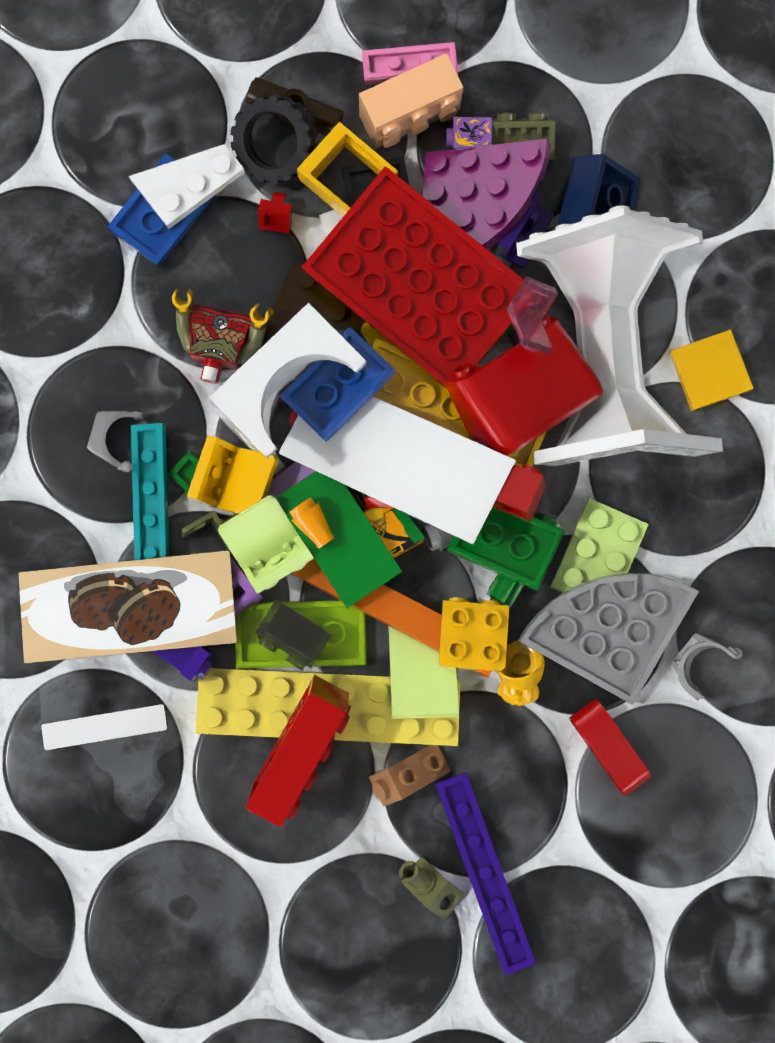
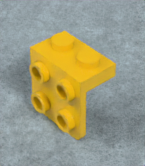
(231, 476)
(473, 635)

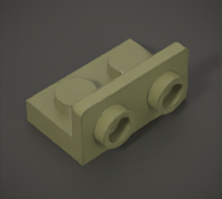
(537, 126)

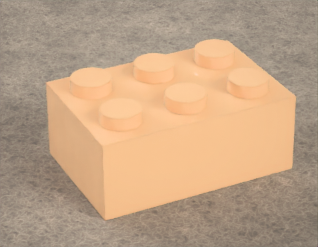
(411, 101)

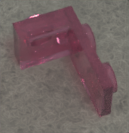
(527, 312)

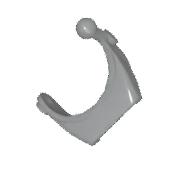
(98, 434)
(685, 657)

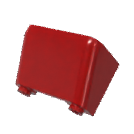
(523, 391)

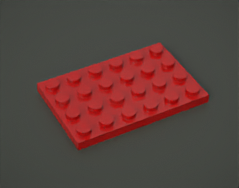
(416, 277)

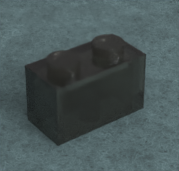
(293, 634)

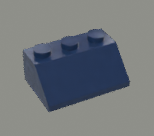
(595, 187)

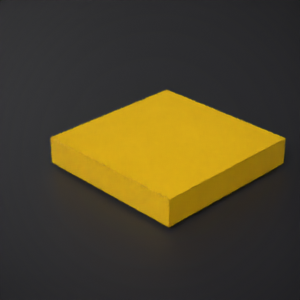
(711, 370)

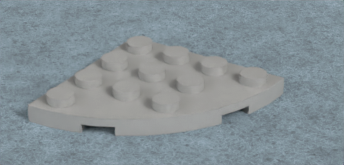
(611, 628)

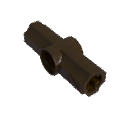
(324, 116)

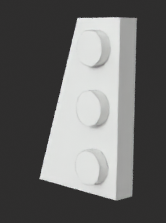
(187, 183)

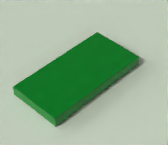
(356, 556)

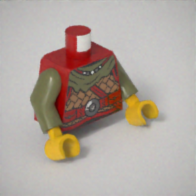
(218, 336)

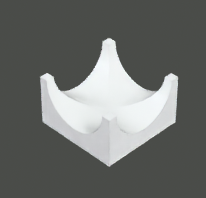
(254, 391)

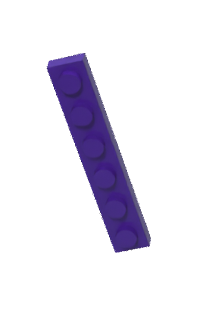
(485, 873)

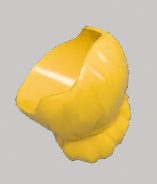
(521, 674)

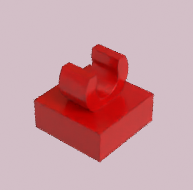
(275, 214)

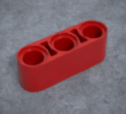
(610, 747)

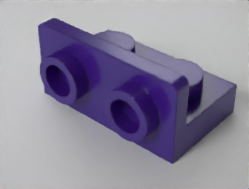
(533, 221)

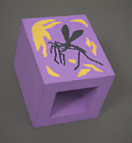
(469, 133)

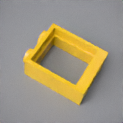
(326, 153)

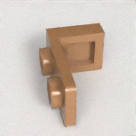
(409, 775)

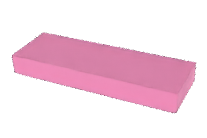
(388, 63)

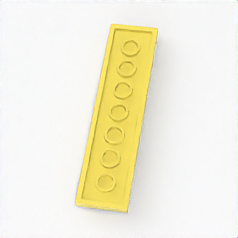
(263, 702)

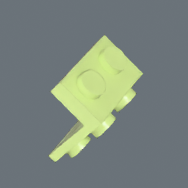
(265, 543)

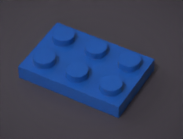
(145, 231)
(333, 393)

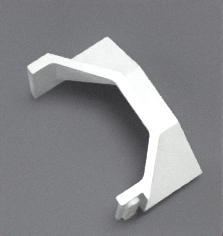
(604, 273)

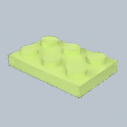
(599, 546)

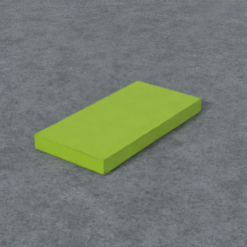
(344, 648)

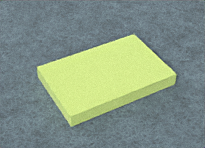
(418, 681)

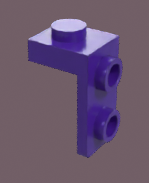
(191, 661)

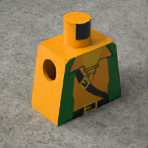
(393, 527)

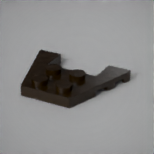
(299, 291)

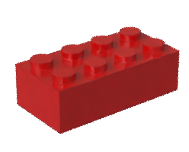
(298, 751)

